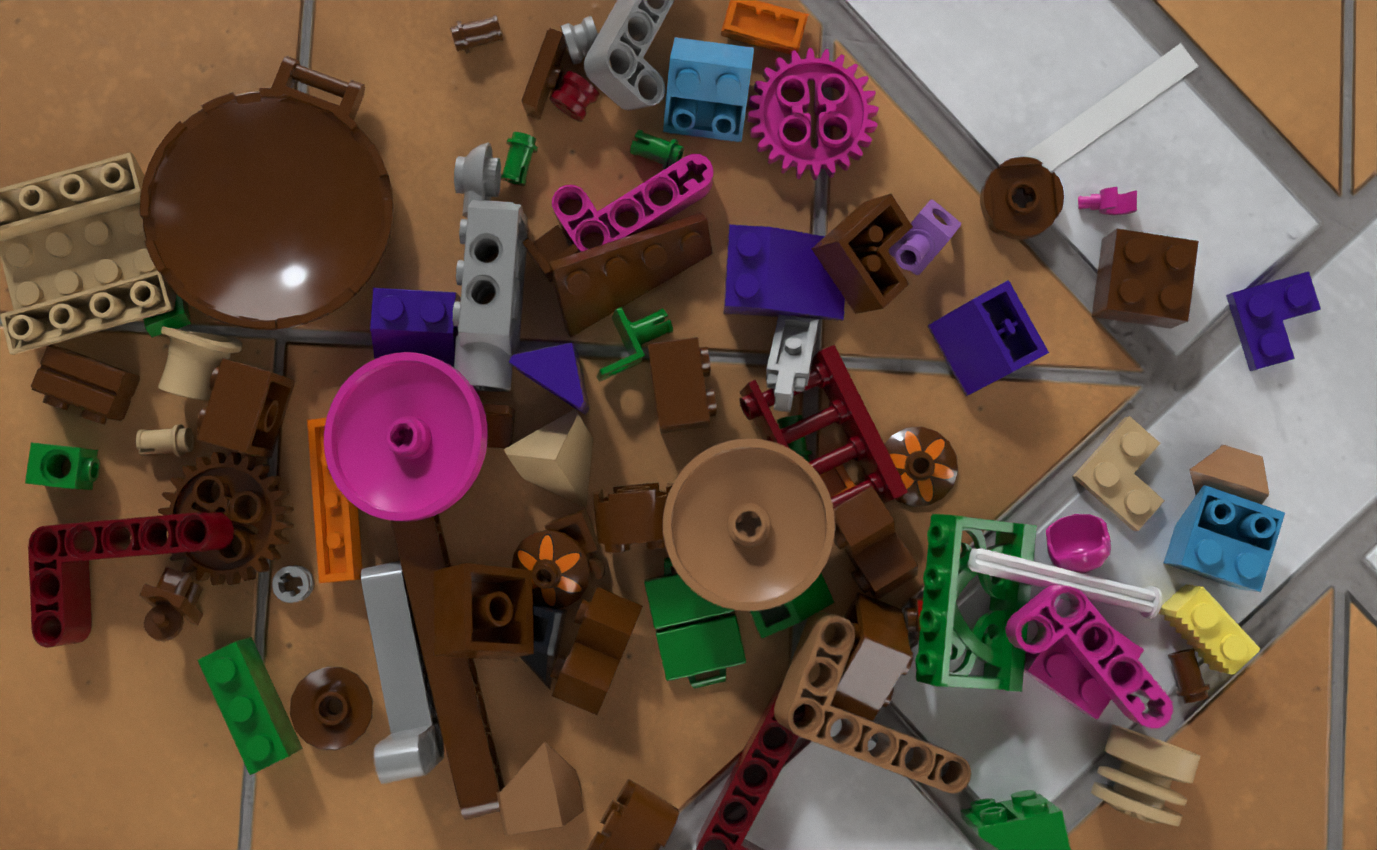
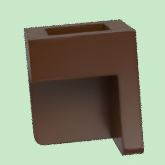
(548, 248)
(500, 425)

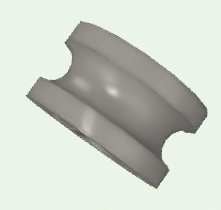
(291, 596)

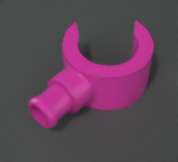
(1110, 202)

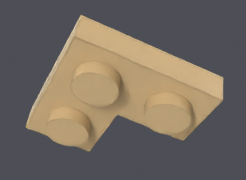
(1111, 476)

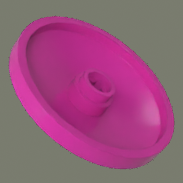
(405, 437)

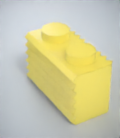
(1209, 629)

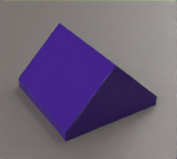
(557, 371)

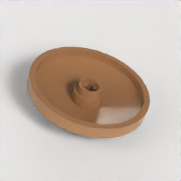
(748, 524)

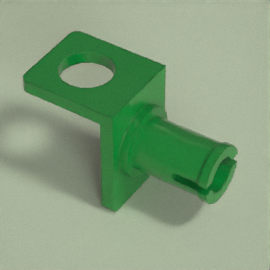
(633, 336)

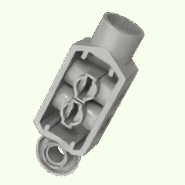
(488, 331)

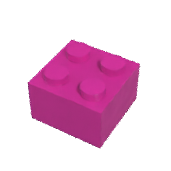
(1067, 677)

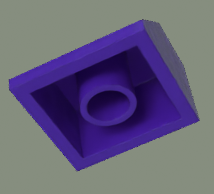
(414, 323)

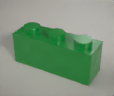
(250, 705)

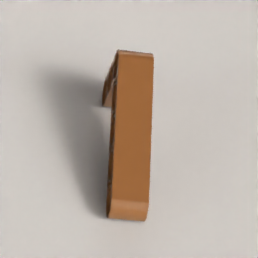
(855, 730)

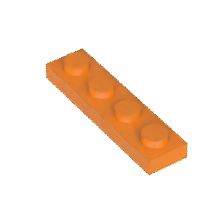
(334, 517)

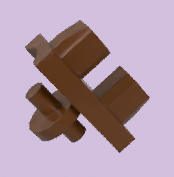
(171, 601)

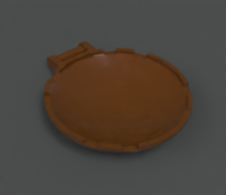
(269, 203)

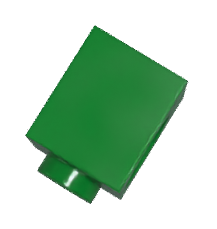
(46, 464)

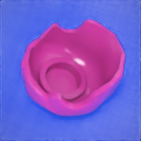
(1078, 542)

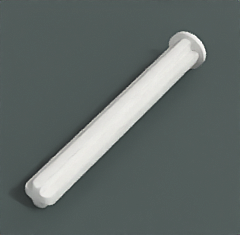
(1146, 601)

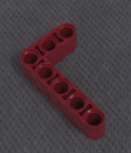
(62, 555)
(749, 794)

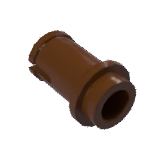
(476, 33)
(1188, 676)

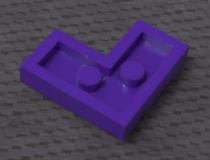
(1261, 313)

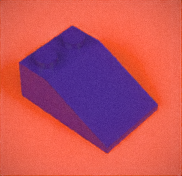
(777, 275)

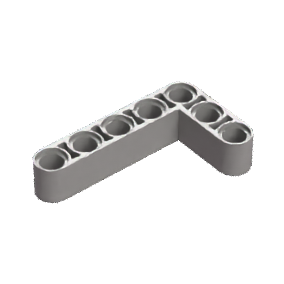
(413, 721)

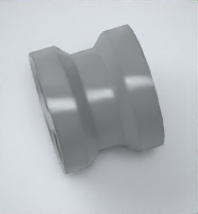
(579, 38)

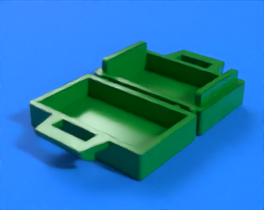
(699, 638)

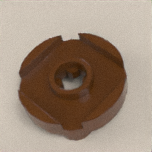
(1036, 181)

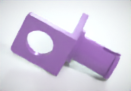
(925, 239)

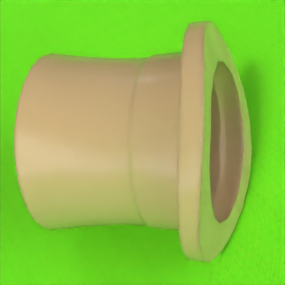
(193, 360)

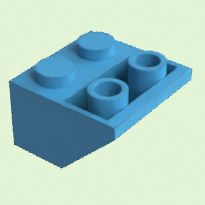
(707, 89)
(1225, 539)

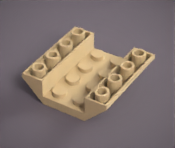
(77, 254)

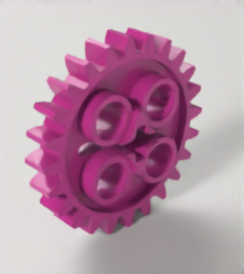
(848, 114)

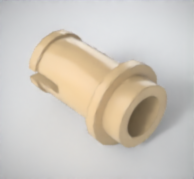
(162, 441)

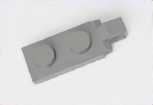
(791, 358)

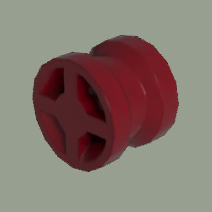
(574, 96)

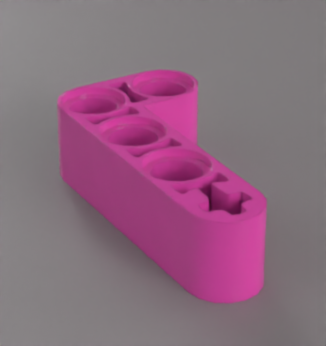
(636, 201)
(1098, 659)

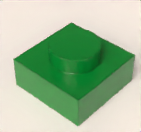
(173, 319)

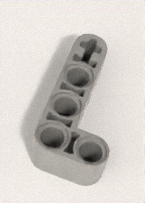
(623, 44)

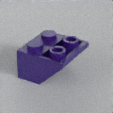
(987, 338)

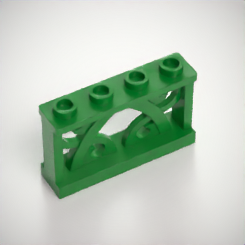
(942, 621)

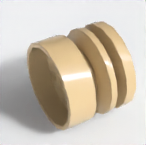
(1145, 776)

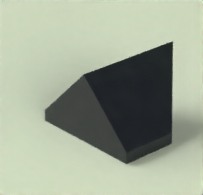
(547, 635)

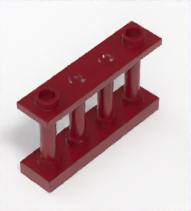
(844, 408)

